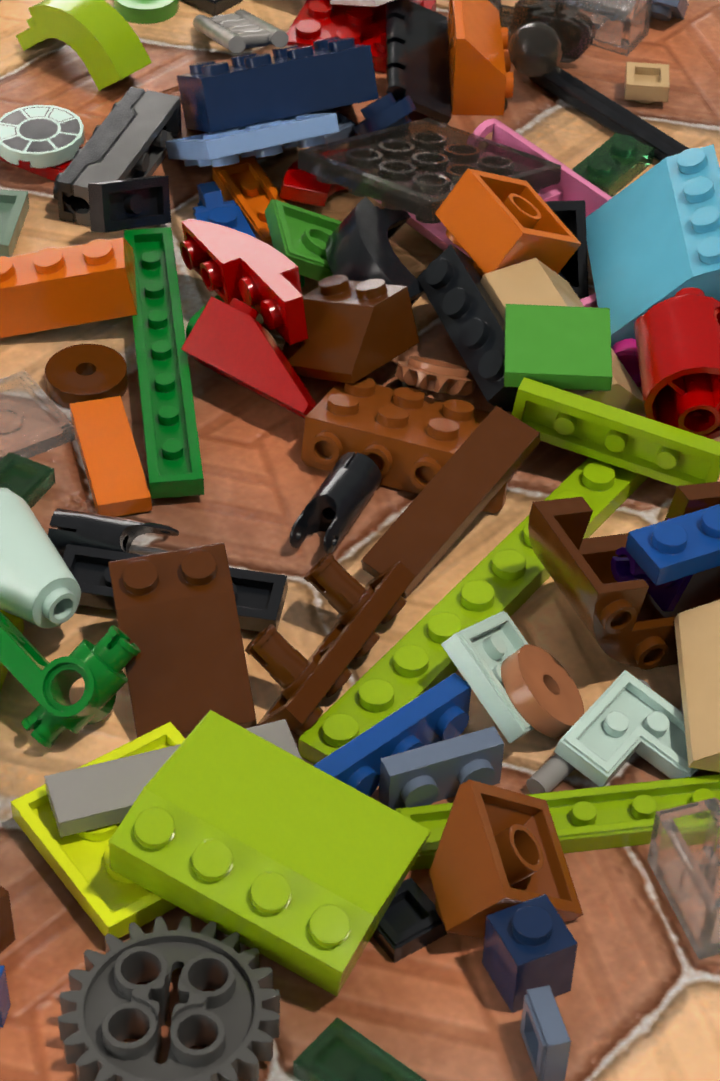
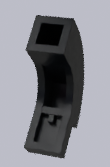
(363, 248)

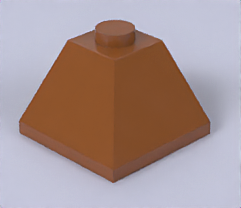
(497, 855)

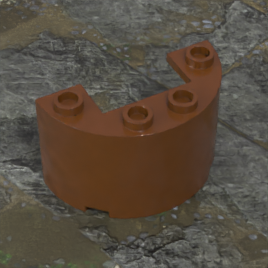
(616, 613)

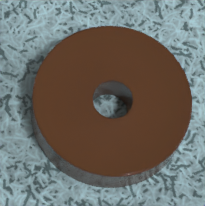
(85, 374)

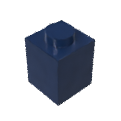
(528, 950)

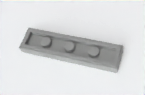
(106, 791)

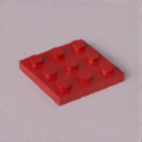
(365, 23)

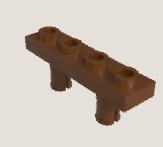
(326, 670)

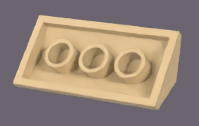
(537, 284)

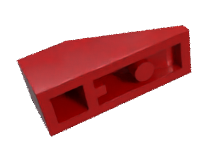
(245, 352)

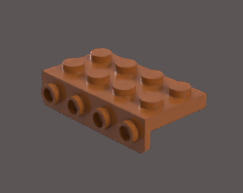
(395, 428)

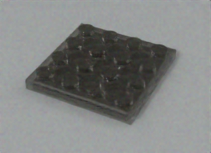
(419, 165)

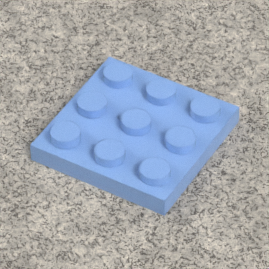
(256, 140)

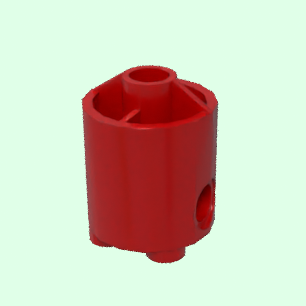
(681, 362)

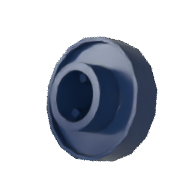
(385, 113)

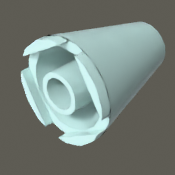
(32, 572)

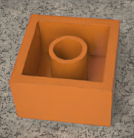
(504, 223)

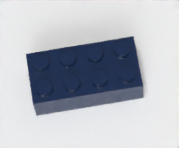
(278, 86)

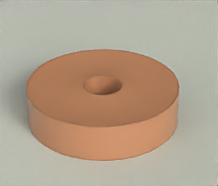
(542, 691)

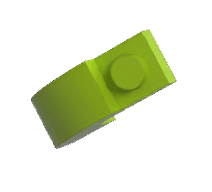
(93, 31)

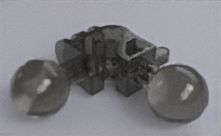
(544, 34)

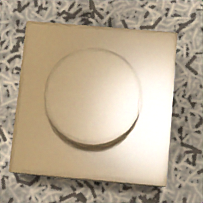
(647, 82)

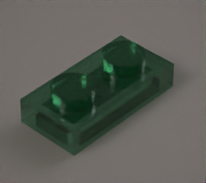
(615, 163)

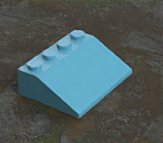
(657, 238)

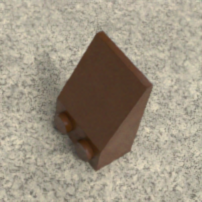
(189, 638)

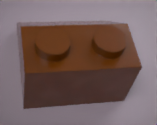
(352, 329)

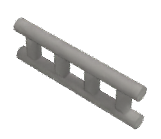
(240, 31)

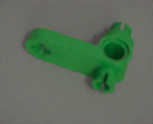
(51, 682)

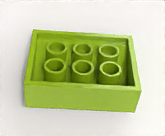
(267, 850)

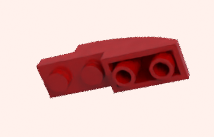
(249, 271)

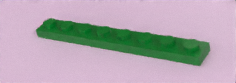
(164, 369)

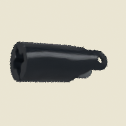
(338, 501)
(99, 530)

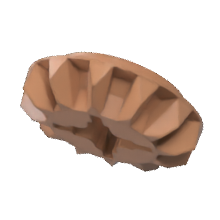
(435, 375)

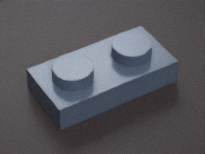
(439, 768)

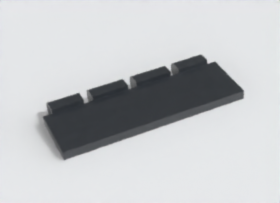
(418, 58)

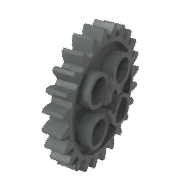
(109, 1007)

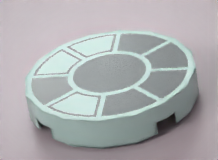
(40, 135)

